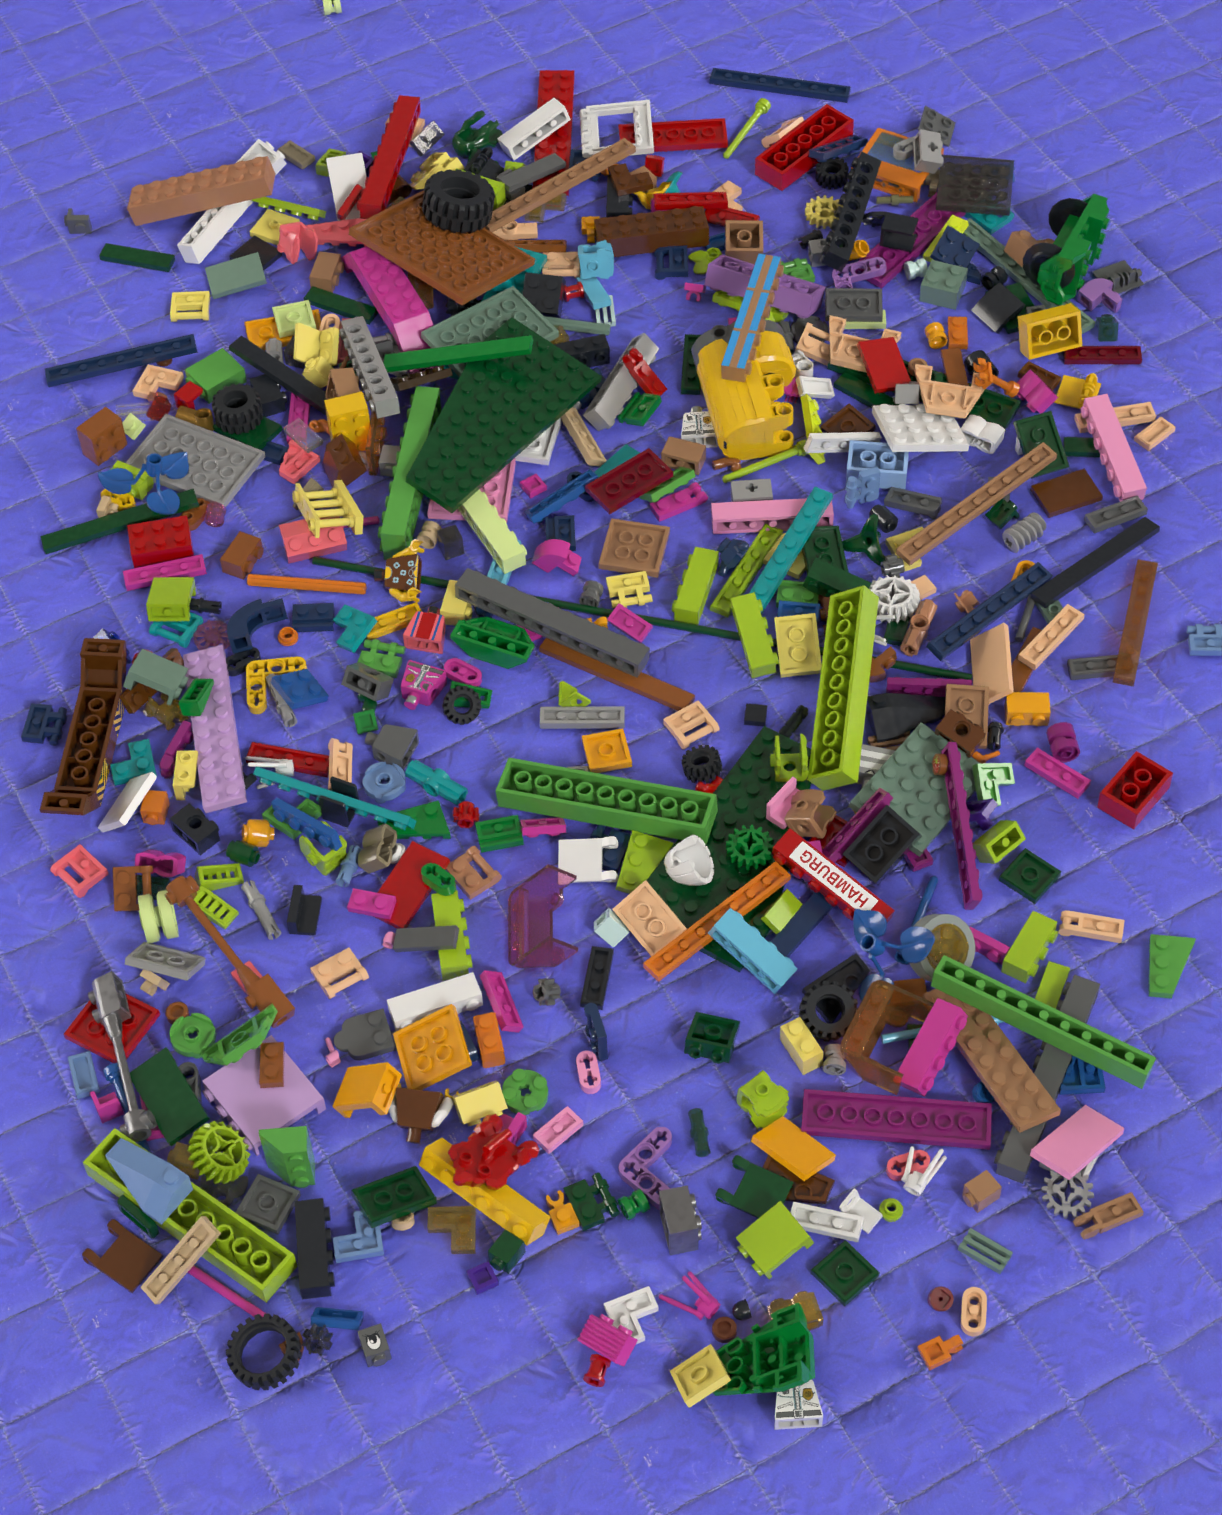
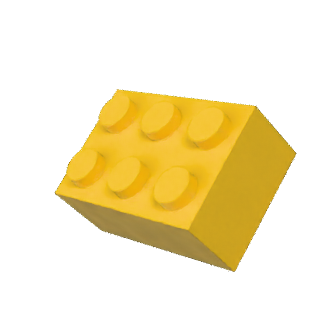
(1050, 331)
(350, 417)

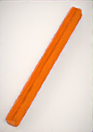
(306, 584)

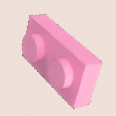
(558, 1130)

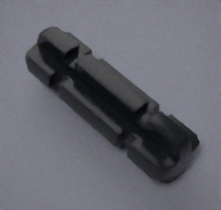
(794, 721)

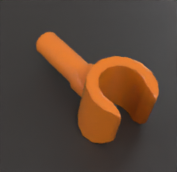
(982, 759)

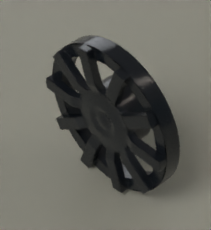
(876, 220)

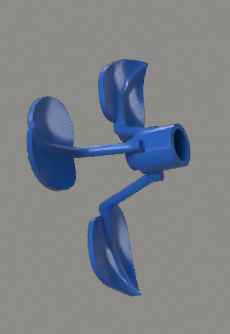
(163, 502)
(871, 925)

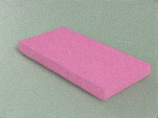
(1077, 1142)

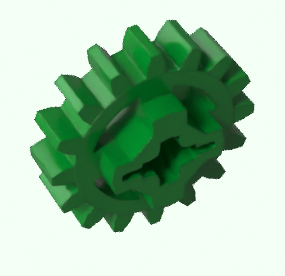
(759, 851)

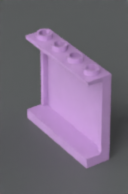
(252, 1108)

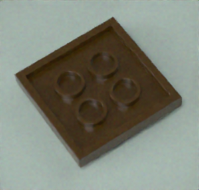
(420, 377)

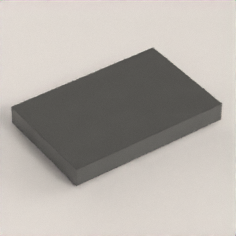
(854, 304)

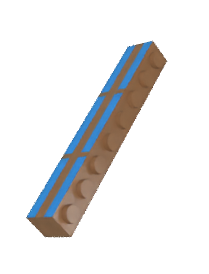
(751, 318)

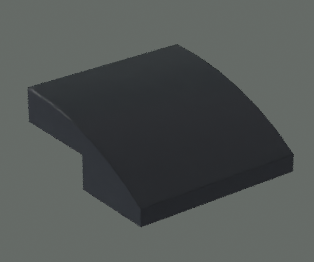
(998, 307)

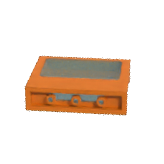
(893, 174)

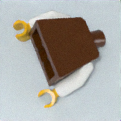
(419, 1110)

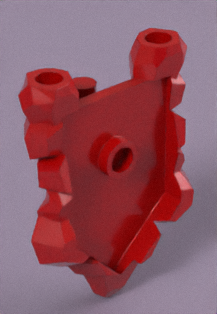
(489, 1155)

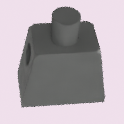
(393, 744)

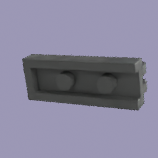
(913, 502)

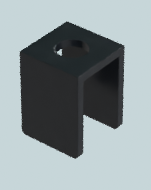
(898, 232)
(334, 810)

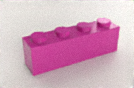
(932, 1046)

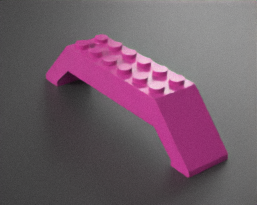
(392, 297)

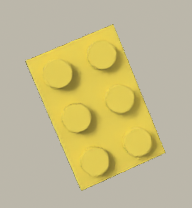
(798, 645)

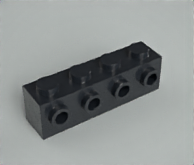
(589, 351)

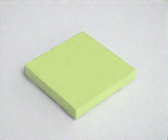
(288, 315)

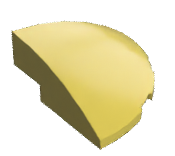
(434, 163)

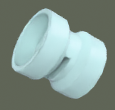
(915, 269)

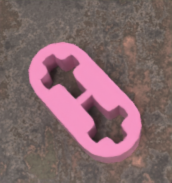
(593, 1071)

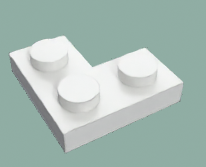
(631, 1307)

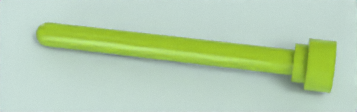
(761, 108)
(797, 450)

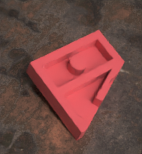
(297, 463)

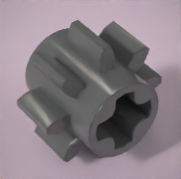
(892, 566)
(546, 991)

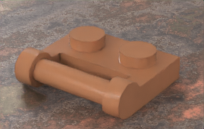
(467, 877)

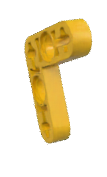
(260, 676)

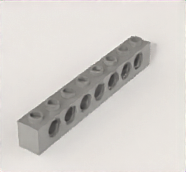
(369, 367)

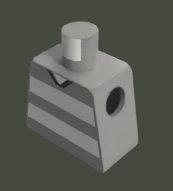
(871, 761)

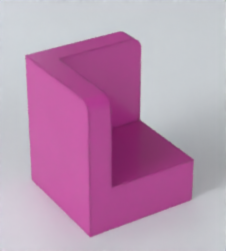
(107, 1106)

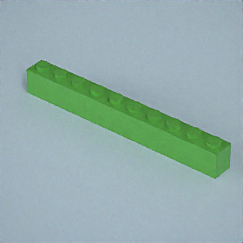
(1043, 1022)

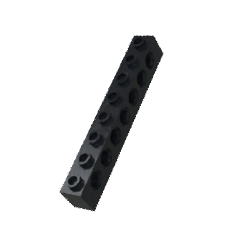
(850, 212)

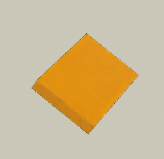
(793, 1148)

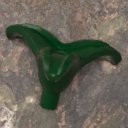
(867, 541)

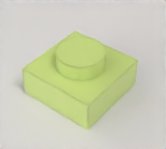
(133, 426)

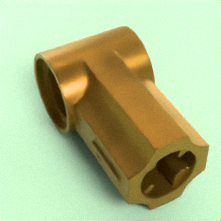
(200, 417)

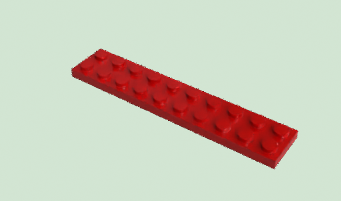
(557, 85)

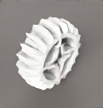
(896, 597)

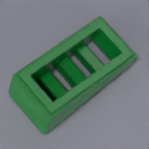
(195, 697)
(463, 702)

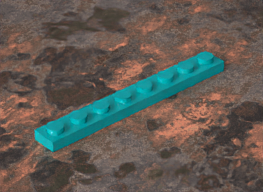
(791, 545)
(361, 808)

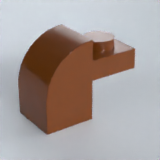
(884, 660)

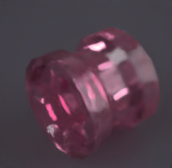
(215, 514)

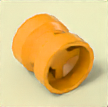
(936, 335)

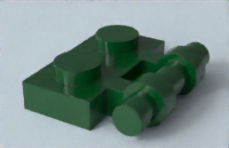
(584, 1204)

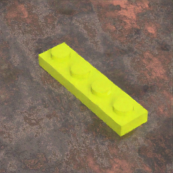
(812, 422)

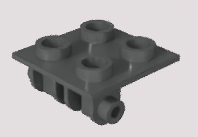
(937, 123)
(1122, 276)

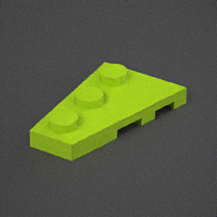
(640, 860)

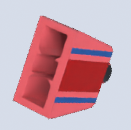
(426, 631)

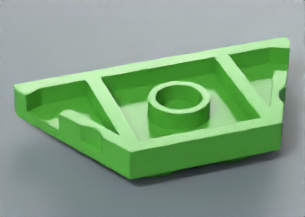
(242, 1039)

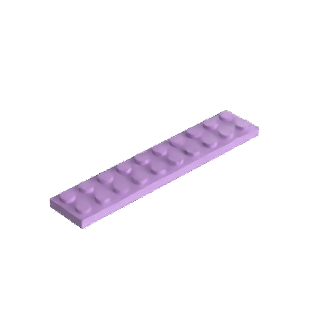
(216, 733)

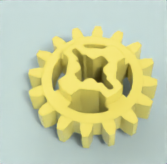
(824, 211)

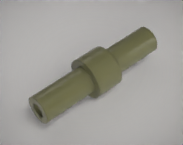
(894, 200)

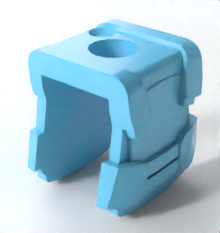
(596, 260)

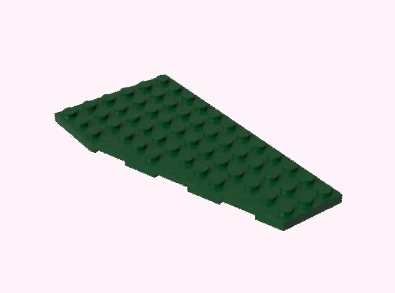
(496, 415)
(740, 801)

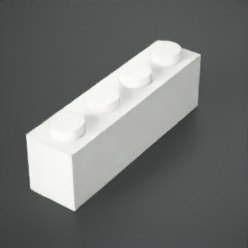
(534, 129)
(410, 1007)

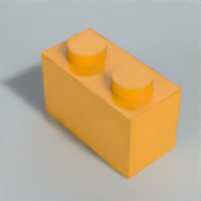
(1027, 708)

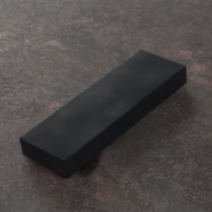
(597, 976)

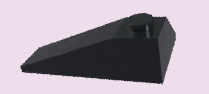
(896, 714)

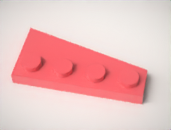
(336, 232)

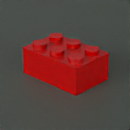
(160, 541)
(1135, 790)

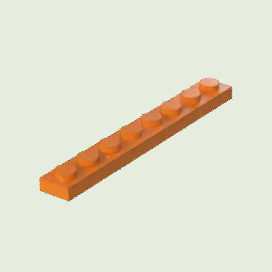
(697, 935)

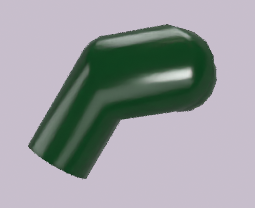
(368, 703)

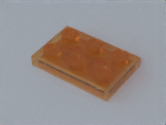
(375, 442)

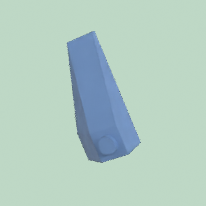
(150, 1180)

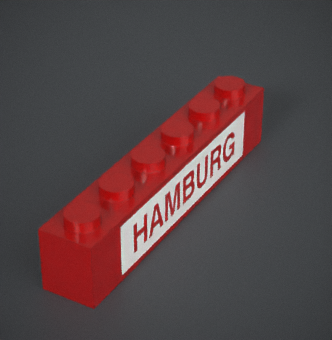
(826, 877)

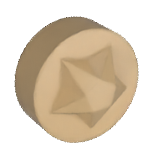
(404, 1222)

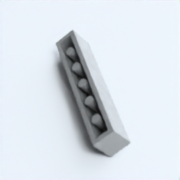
(618, 386)

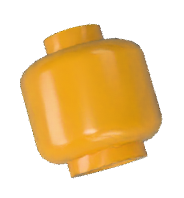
(257, 832)

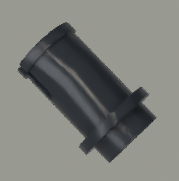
(815, 235)
(995, 730)

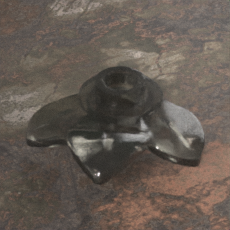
(229, 1190)

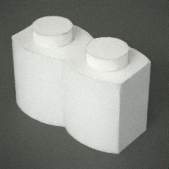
(983, 434)

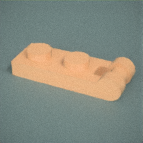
(340, 762)
(1091, 926)

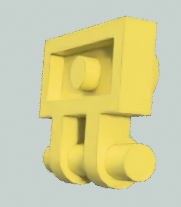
(629, 584)

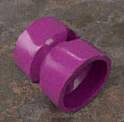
(1063, 742)

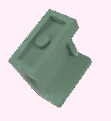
(157, 674)

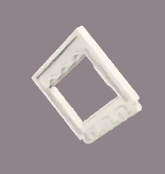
(642, 126)

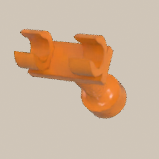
(987, 378)

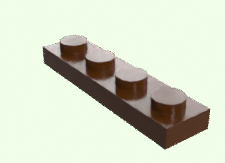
(138, 695)

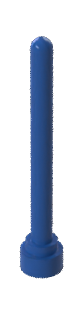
(930, 888)
(113, 1075)

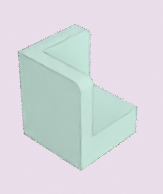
(610, 927)

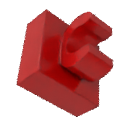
(655, 164)

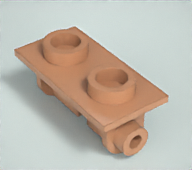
(966, 601)

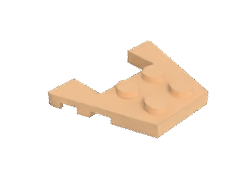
(844, 346)
(946, 398)

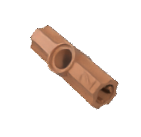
(918, 627)

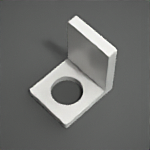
(861, 1208)

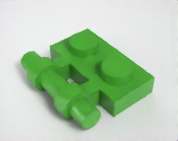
(800, 269)
(384, 663)

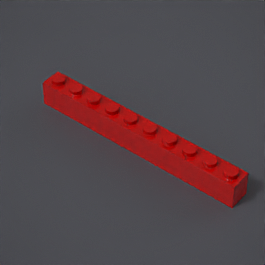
(389, 156)

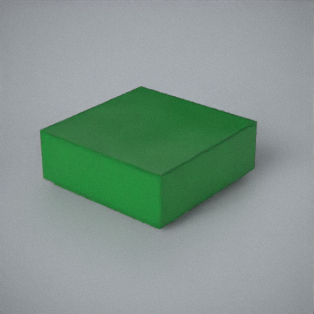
(365, 721)

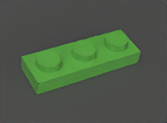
(680, 477)

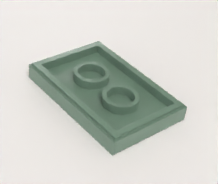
(235, 275)

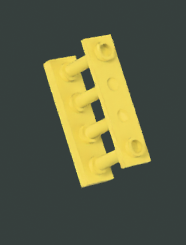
(340, 498)

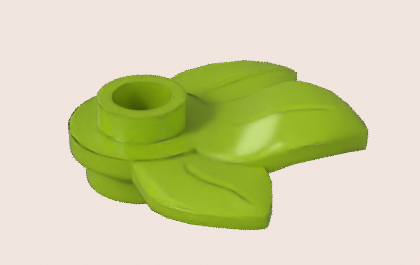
(703, 258)

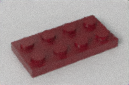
(629, 481)

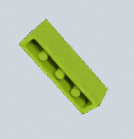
(696, 585)
(753, 635)
(447, 913)

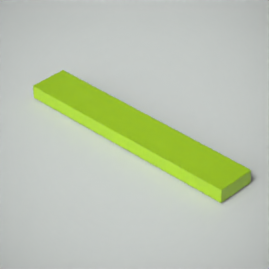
(746, 570)

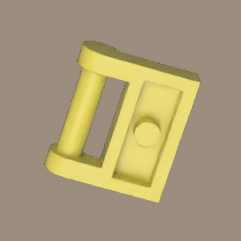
(190, 301)

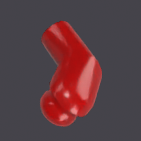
(709, 787)

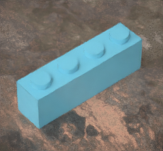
(752, 950)

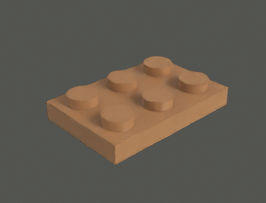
(972, 703)

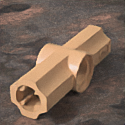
(517, 231)

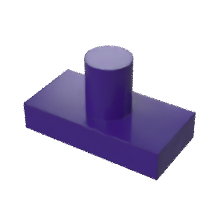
(980, 812)

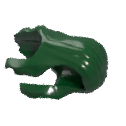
(469, 137)

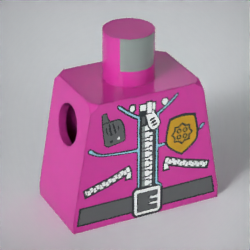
(421, 684)

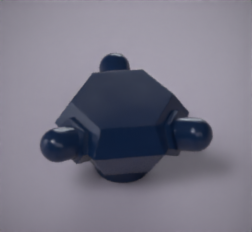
(731, 553)

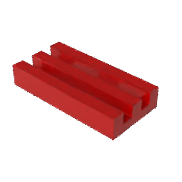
(349, 203)

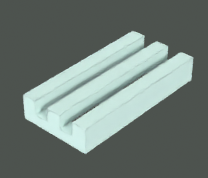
(613, 320)

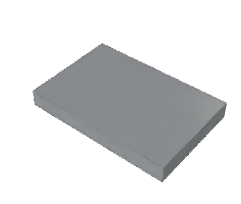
(165, 961)

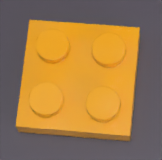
(606, 751)

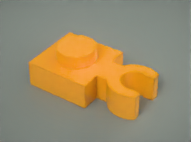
(561, 1215)

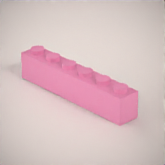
(1113, 448)
(752, 515)

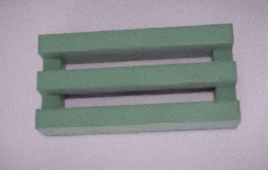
(985, 1250)

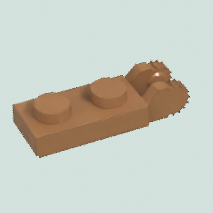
(1109, 1215)

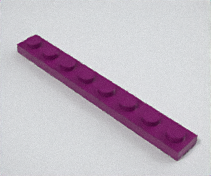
(961, 829)

